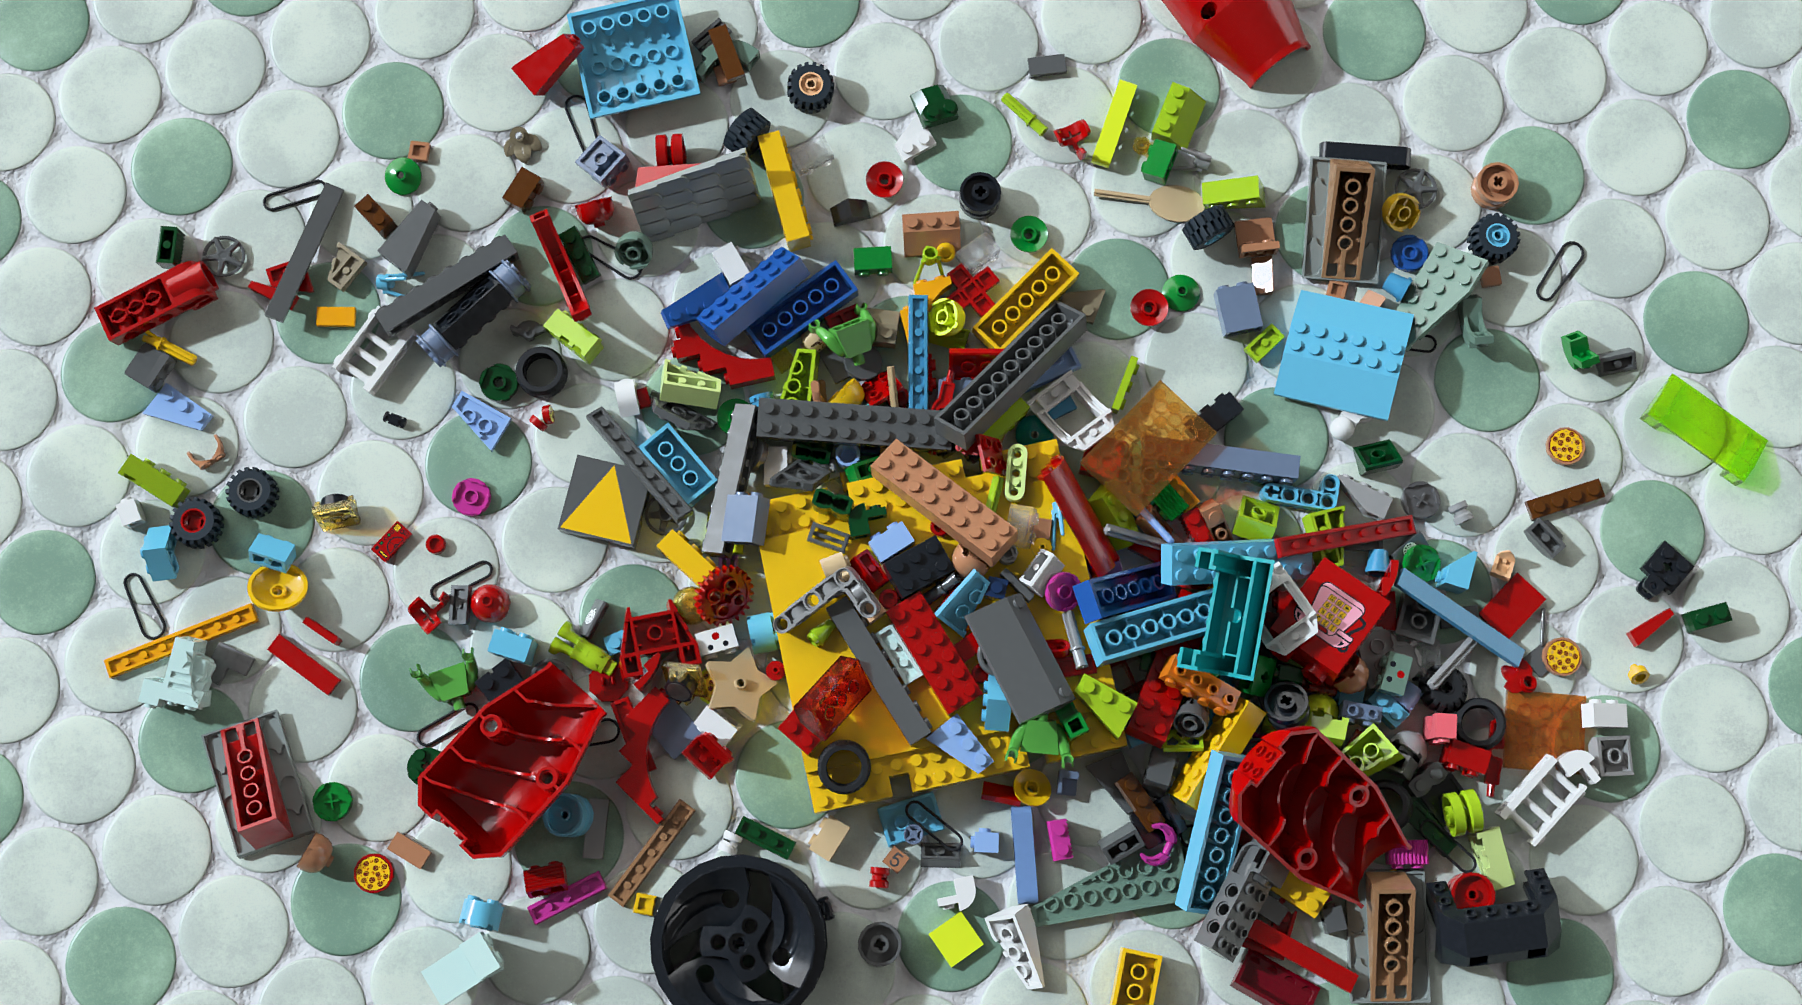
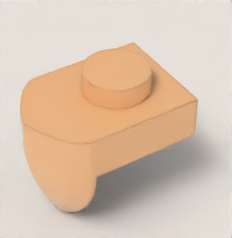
(1503, 565)

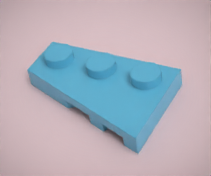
(963, 602)

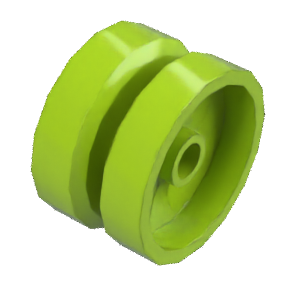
(1462, 812)

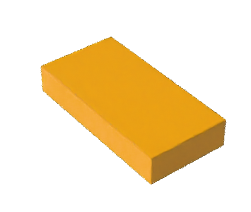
(336, 317)

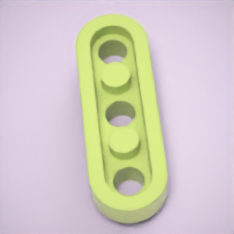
(1016, 465)

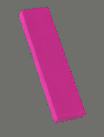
(564, 900)

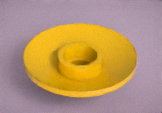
(1037, 782)

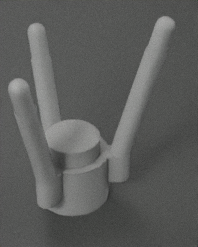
(1201, 160)

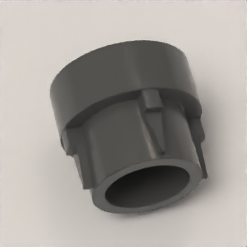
(1191, 719)

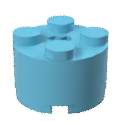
(762, 633)
(481, 914)

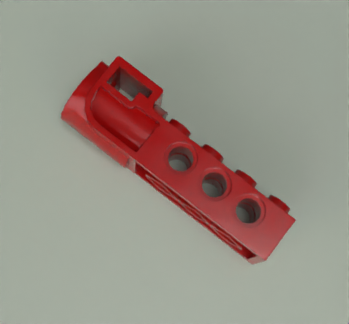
(157, 301)

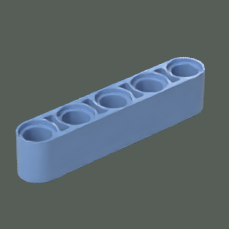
(1024, 855)

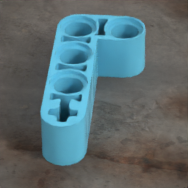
(1298, 493)

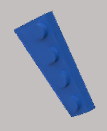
(691, 305)

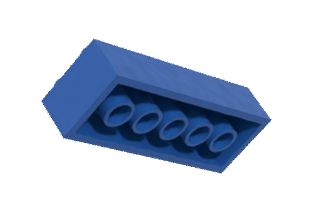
(753, 296)
(793, 313)
(1122, 592)

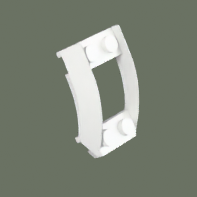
(1056, 393)
(1301, 630)

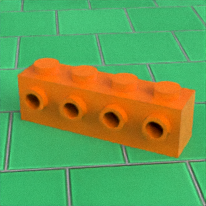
(1201, 686)

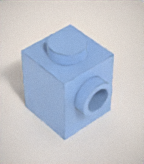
(985, 841)

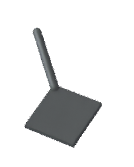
(1534, 658)

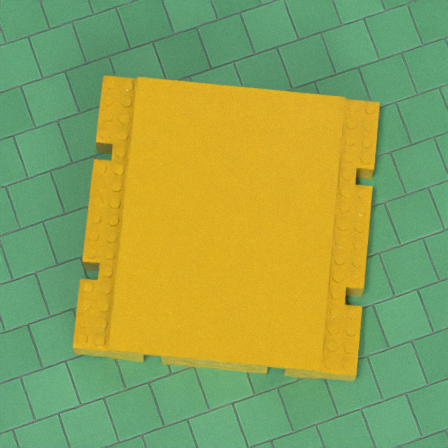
(794, 569)

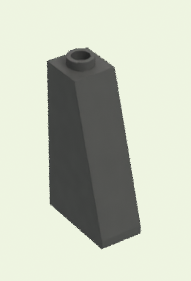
(411, 238)

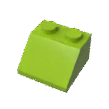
(1255, 519)

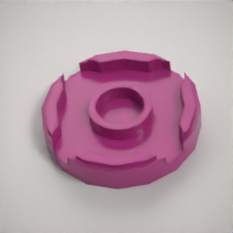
(471, 497)
(1060, 592)

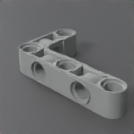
(826, 591)

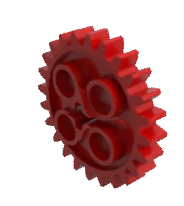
(723, 595)

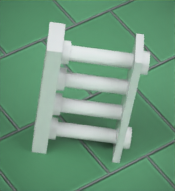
(383, 367)
(1521, 795)

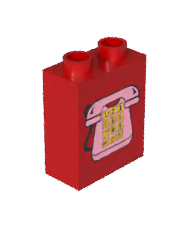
(1345, 619)

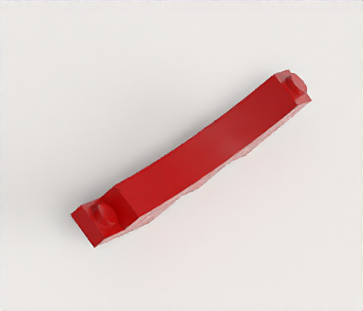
(637, 780)

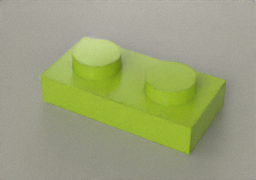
(1264, 343)

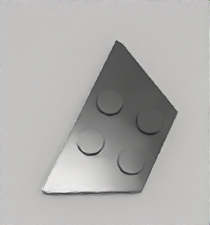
(680, 415)
(801, 476)

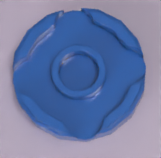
(1409, 253)

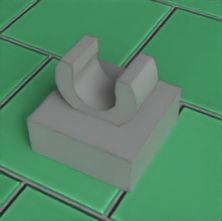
(832, 467)

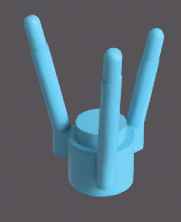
(387, 281)
(1056, 513)

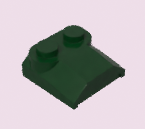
(934, 106)

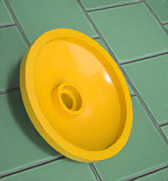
(267, 583)

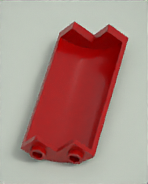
(1079, 516)

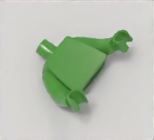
(849, 338)
(451, 682)
(1041, 737)

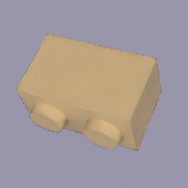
(829, 837)

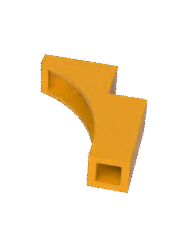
(934, 289)

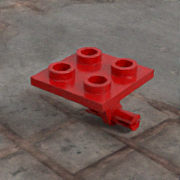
(877, 390)
(990, 454)

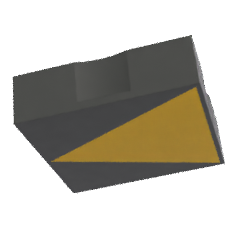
(604, 503)

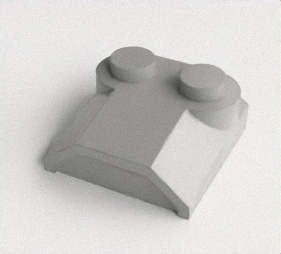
(1611, 755)

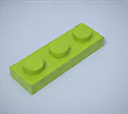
(1126, 385)

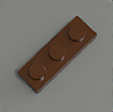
(1139, 801)

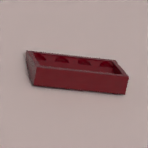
(1272, 983)

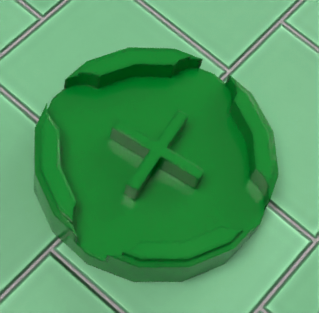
(1422, 562)
(332, 801)

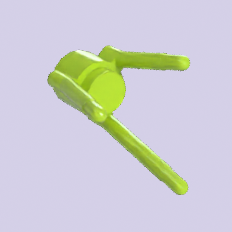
(929, 257)

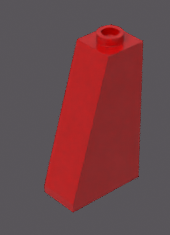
(548, 63)

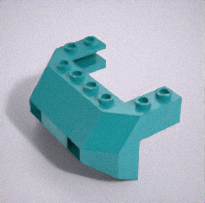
(1234, 615)

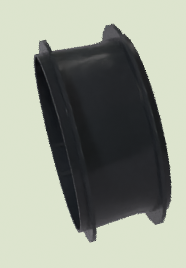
(697, 903)

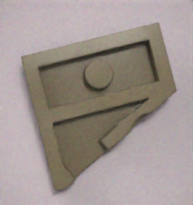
(345, 267)

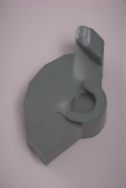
(527, 329)

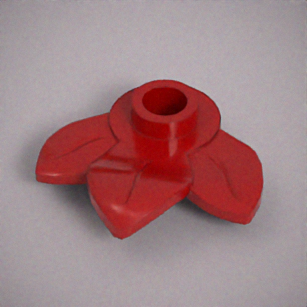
(1517, 676)

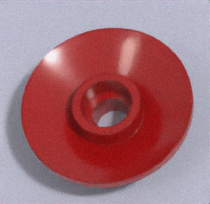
(887, 171)
(1149, 298)

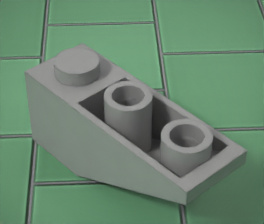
(1367, 500)

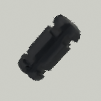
(394, 419)
(826, 908)

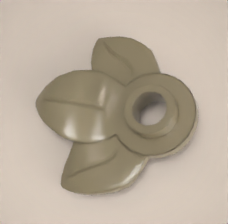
(521, 147)

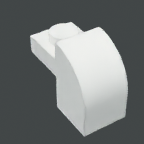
(627, 397)
(1575, 761)
(964, 896)

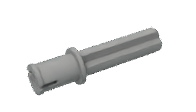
(1074, 639)

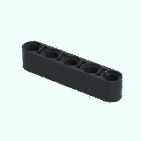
(1395, 156)

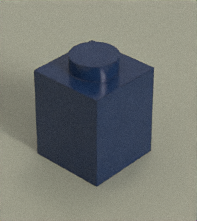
(996, 589)

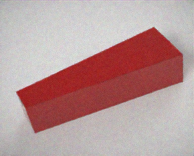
(267, 291)
(1146, 552)
(1644, 630)

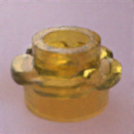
(1138, 149)

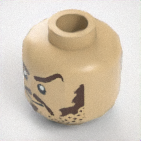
(812, 341)

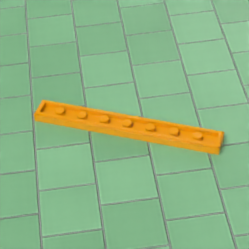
(162, 647)

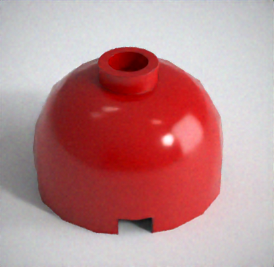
(596, 211)
(490, 603)

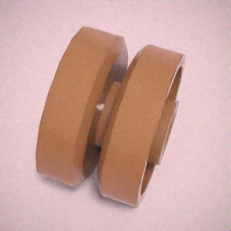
(1494, 186)

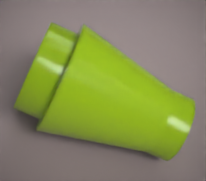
(820, 633)

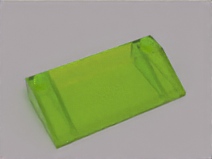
(1706, 428)

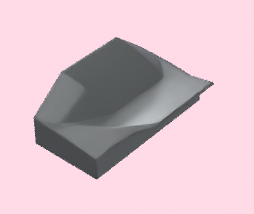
(1545, 538)

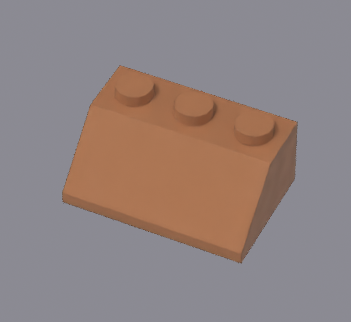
(930, 230)

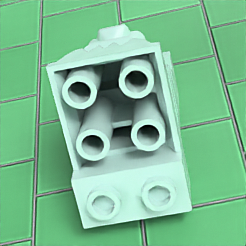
(185, 680)
(463, 968)

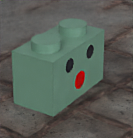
(1393, 674)

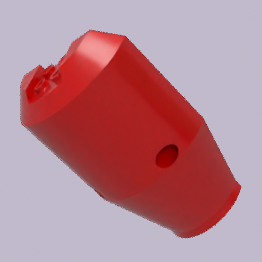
(1242, 34)
(504, 779)
(1313, 810)

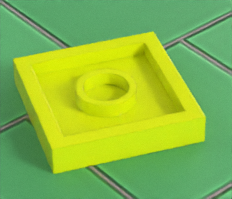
(956, 939)

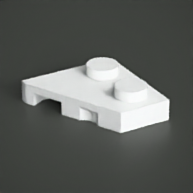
(914, 140)

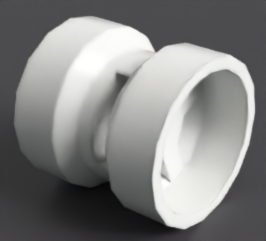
(730, 842)

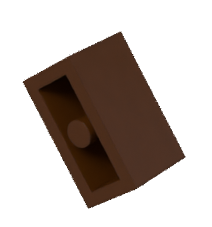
(523, 190)
(375, 216)

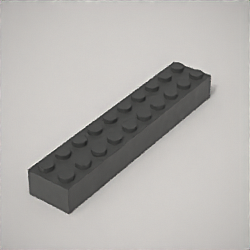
(1010, 374)
(848, 424)

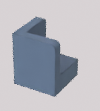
(1067, 782)

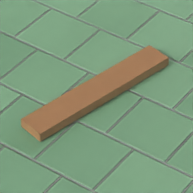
(651, 853)

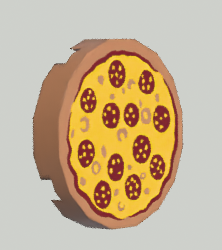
(1565, 446)
(1561, 656)

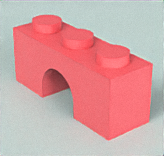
(1439, 728)

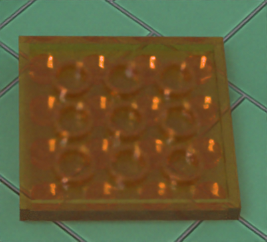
(1541, 726)

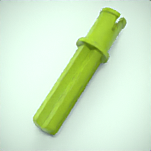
(1030, 119)
(994, 493)

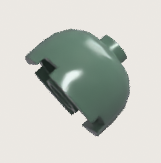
(634, 250)

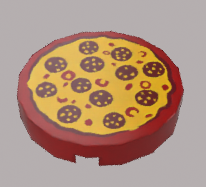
(374, 873)

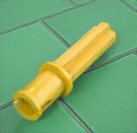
(169, 348)

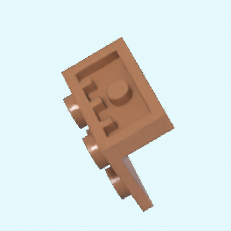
(1255, 238)

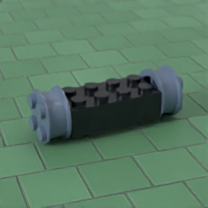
(473, 312)

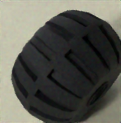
(1442, 701)

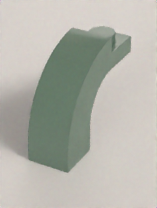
(746, 53)
(1472, 323)

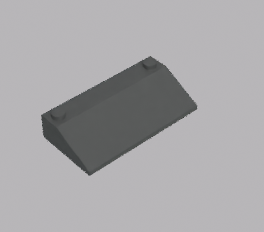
(1020, 658)

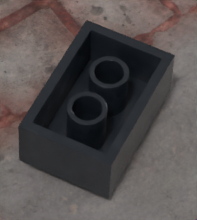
(918, 568)

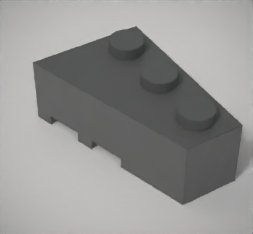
(1159, 770)

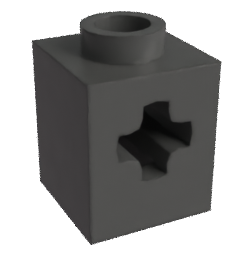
(1332, 918)

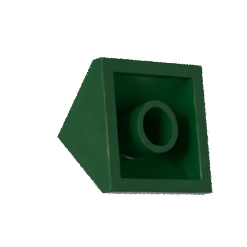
(1377, 457)

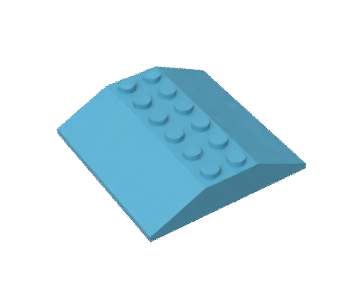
(633, 55)
(1343, 355)

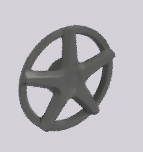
(1416, 188)
(223, 255)
(663, 516)

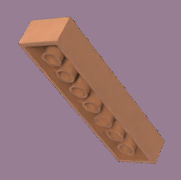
(944, 503)

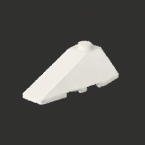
(1018, 937)

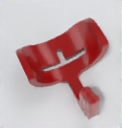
(1075, 128)
(415, 611)

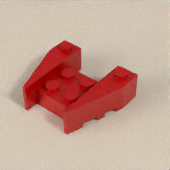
(652, 634)

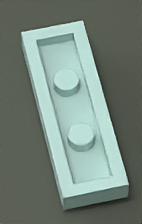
(898, 654)

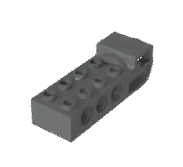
(1240, 900)

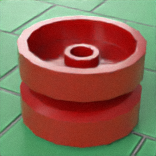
(673, 154)
(1479, 885)

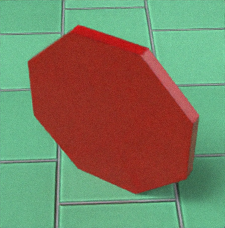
(607, 687)

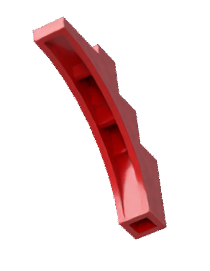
(561, 265)
(740, 371)

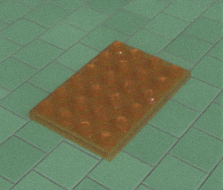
(1148, 448)

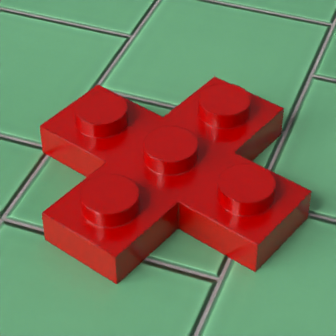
(973, 289)

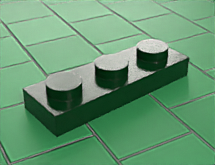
(579, 255)
(1430, 830)
(765, 837)

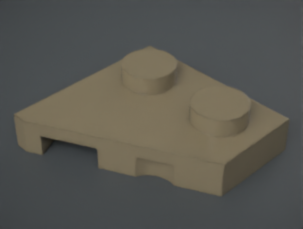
(1085, 302)

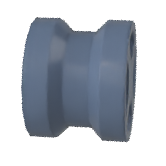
(913, 834)

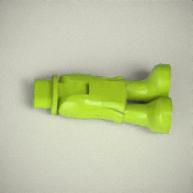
(583, 651)

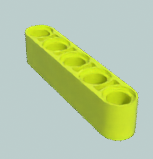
(1114, 123)

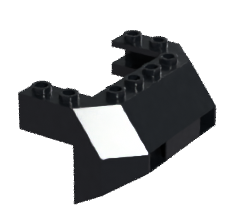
(1496, 931)

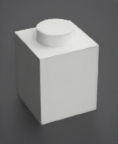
(131, 513)

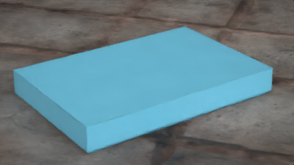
(895, 819)

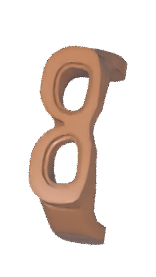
(819, 391)
(219, 454)

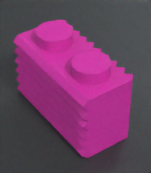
(1059, 839)
(1416, 856)

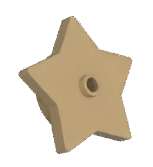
(728, 693)

